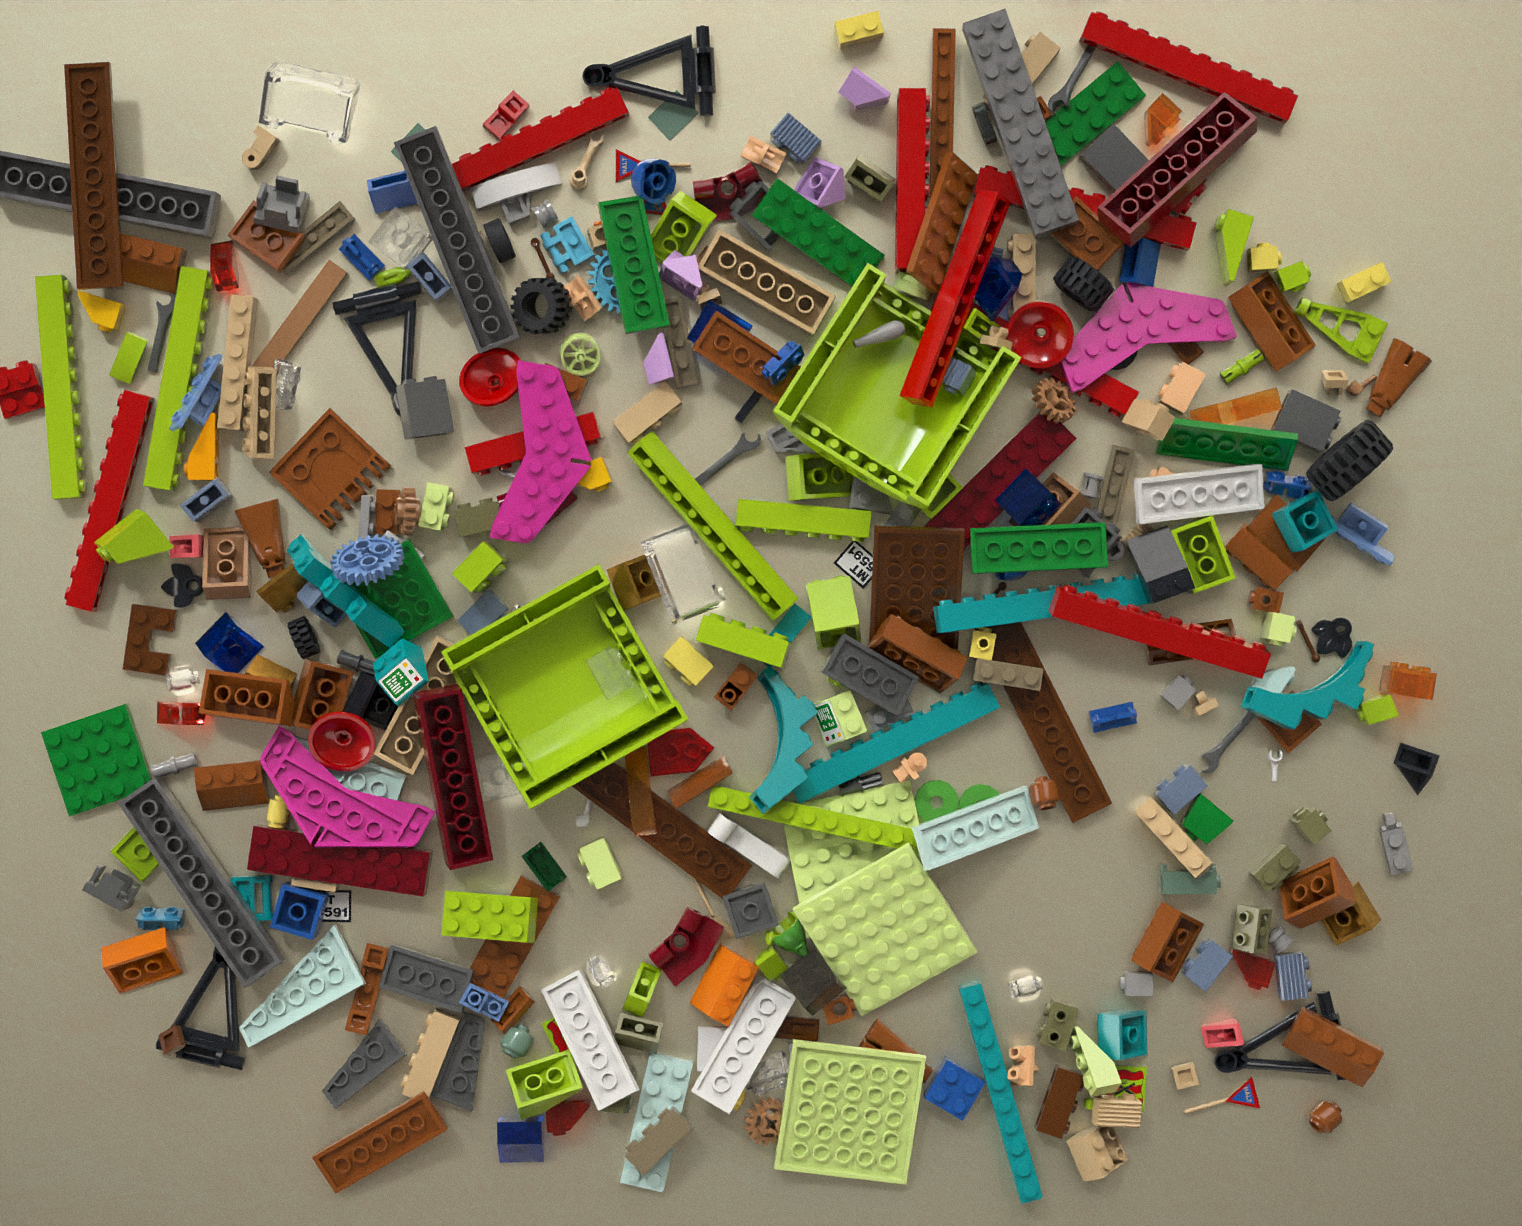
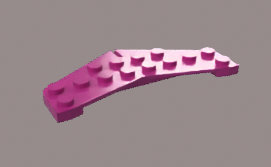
(1150, 318)
(550, 443)
(322, 801)

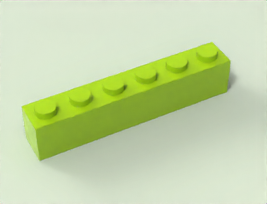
(803, 518)

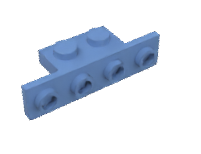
(202, 397)
(1363, 531)

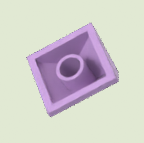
(863, 90)
(822, 183)
(682, 274)
(658, 363)

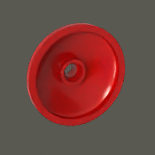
(1037, 349)
(484, 372)
(339, 750)

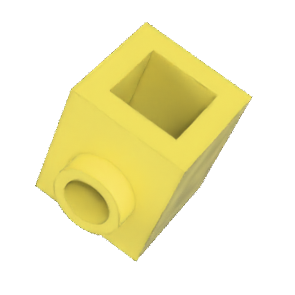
(1263, 258)
(982, 643)

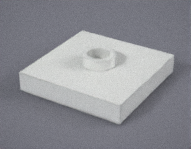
(707, 1042)

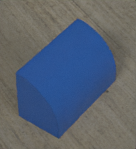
(390, 192)
(1140, 262)

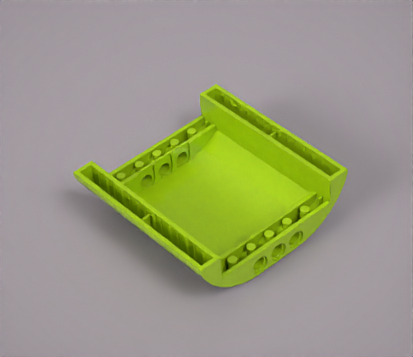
(850, 402)
(540, 697)

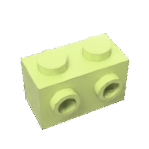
(435, 506)
(1278, 628)
(600, 863)

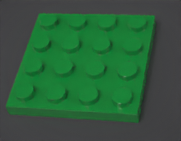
(407, 597)
(97, 759)

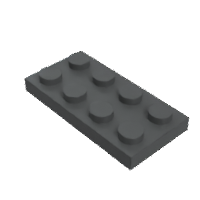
(869, 674)
(426, 978)

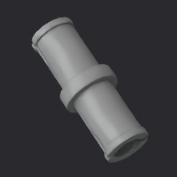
(174, 765)

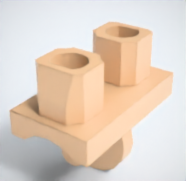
(763, 154)
(583, 298)
(910, 767)
(1022, 1066)

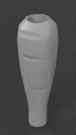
(884, 333)

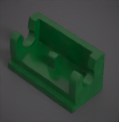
(544, 866)

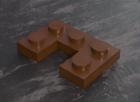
(137, 653)

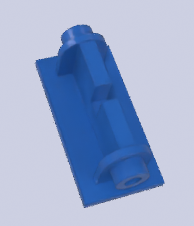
(361, 256)
(790, 355)
(1296, 485)
(1113, 717)

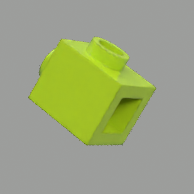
(1293, 277)

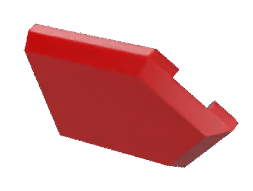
(677, 752)

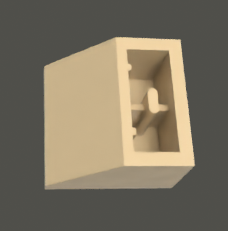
(1096, 1152)

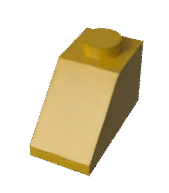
(103, 311)
(597, 476)

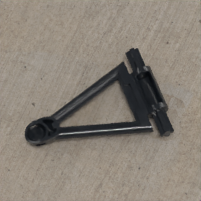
(697, 72)
(379, 305)
(204, 1046)
(1237, 1059)

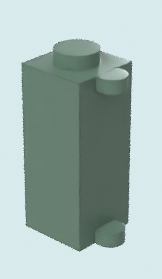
(1185, 883)

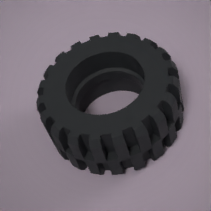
(1349, 460)

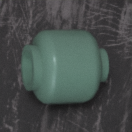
(516, 1042)

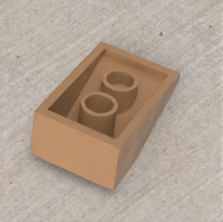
(226, 563)

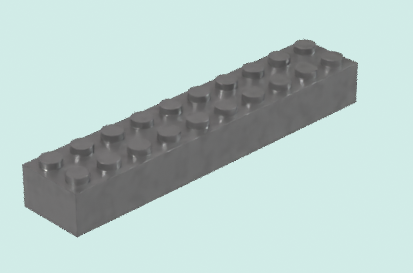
(1020, 123)
(140, 199)
(457, 239)
(201, 881)

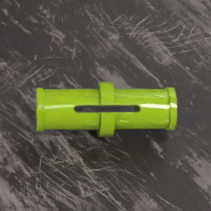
(1242, 366)

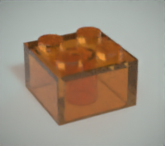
(1408, 682)

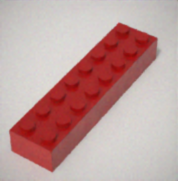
(910, 171)

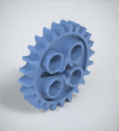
(367, 560)

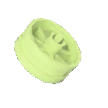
(912, 287)
(580, 354)

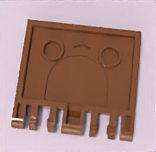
(326, 465)

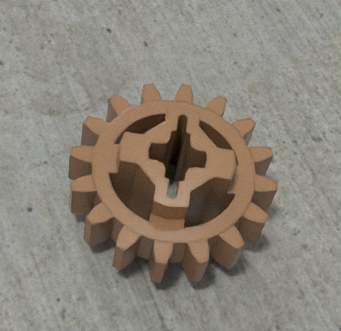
(1054, 400)
(407, 511)
(758, 1125)

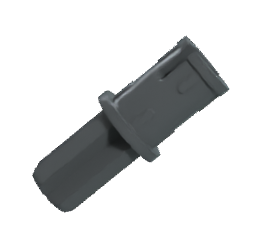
(355, 662)
(861, 783)

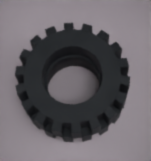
(1083, 284)
(525, 308)

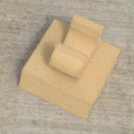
(707, 294)
(996, 338)
(1334, 379)
(1204, 704)

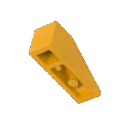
(204, 457)

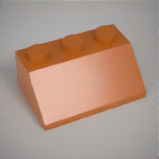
(141, 960)
(724, 984)

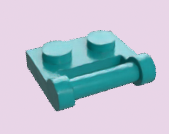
(247, 889)

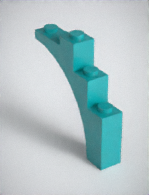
(359, 608)
(1316, 702)
(792, 741)

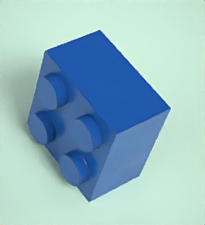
(299, 910)
(954, 1088)

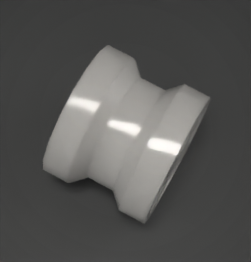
(545, 213)
(1117, 554)
(1279, 939)

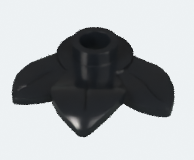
(181, 585)
(1331, 639)

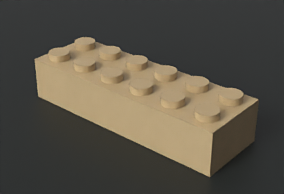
(766, 283)
(402, 739)

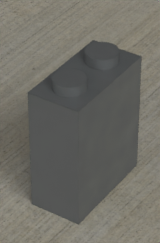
(1113, 158)
(424, 408)
(1307, 418)

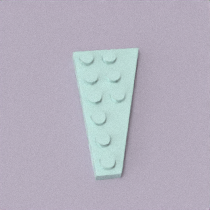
(312, 984)

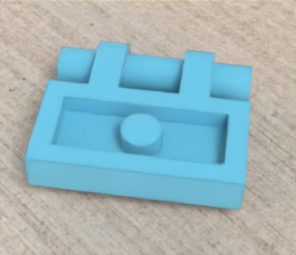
(572, 240)

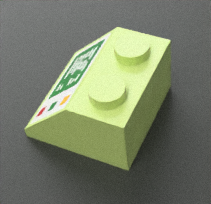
(838, 718)

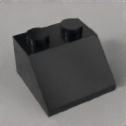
(371, 702)

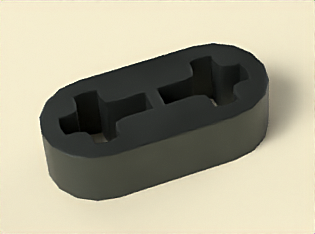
(984, 123)

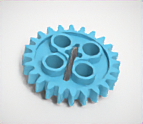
(603, 284)

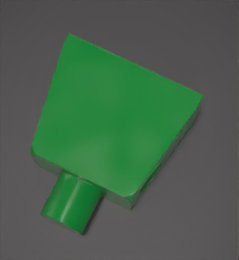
(1204, 820)

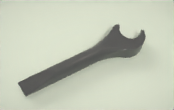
(1064, 94)
(164, 315)
(741, 447)
(1215, 754)

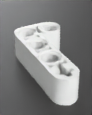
(749, 845)

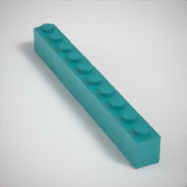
(1026, 606)
(897, 740)
(1000, 1091)

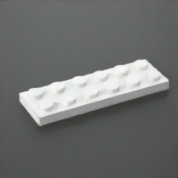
(1198, 493)
(590, 1040)
(743, 1044)

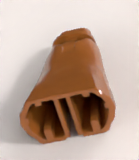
(1398, 372)
(264, 532)
(882, 1038)

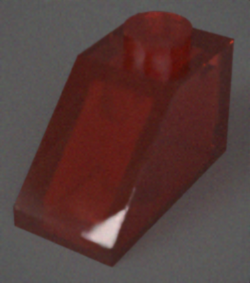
(224, 266)
(179, 713)
(1253, 968)
(565, 1115)

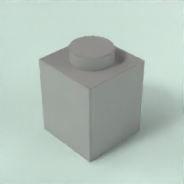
(1178, 691)
(1137, 983)

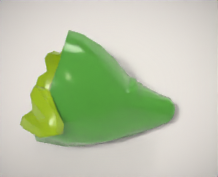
(789, 935)

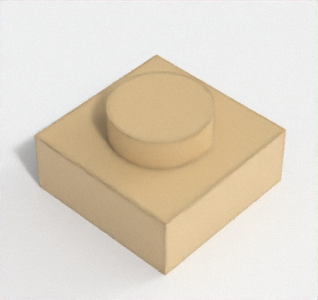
(1184, 1075)

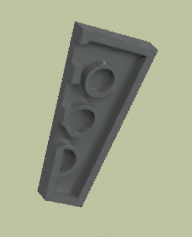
(371, 1058)
(460, 1068)

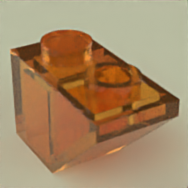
(1158, 117)

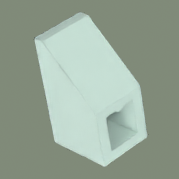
(1275, 679)

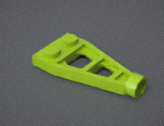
(1367, 338)

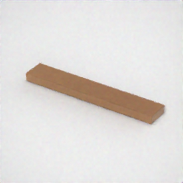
(302, 315)

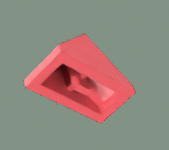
(187, 546)
(1222, 1034)

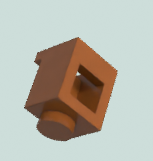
(1255, 600)

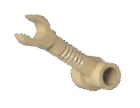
(580, 184)

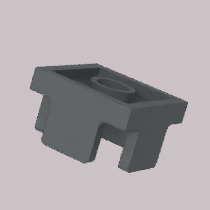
(281, 205)
(112, 888)
(750, 910)

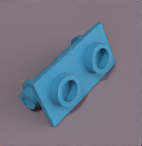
(150, 917)

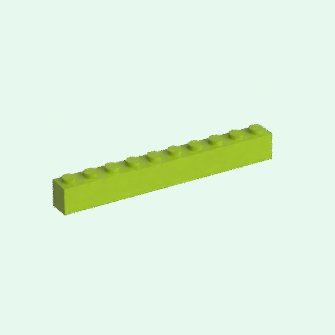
(177, 376)
(59, 387)
(712, 525)
(814, 819)

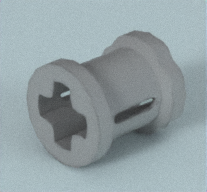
(1091, 485)

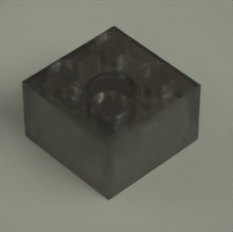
(813, 981)

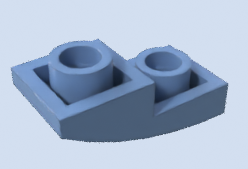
(484, 1002)

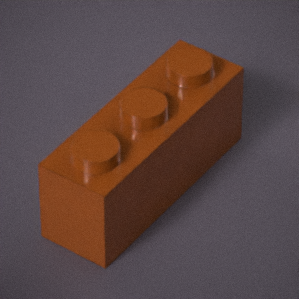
(1259, 556)

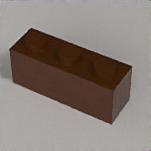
(1059, 1101)

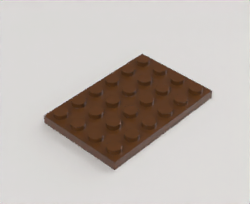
(913, 573)

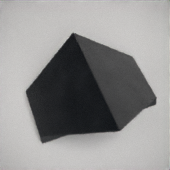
(1416, 765)

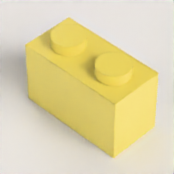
(859, 29)
(1364, 282)
(687, 661)

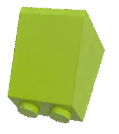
(132, 539)
(833, 610)

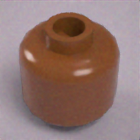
(1044, 793)
(1325, 1117)

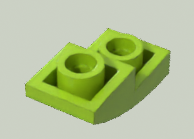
(128, 357)

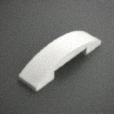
(515, 184)

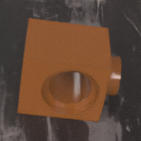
(833, 1017)

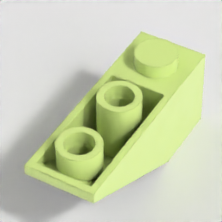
(1097, 1068)

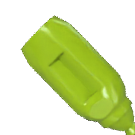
(392, 276)

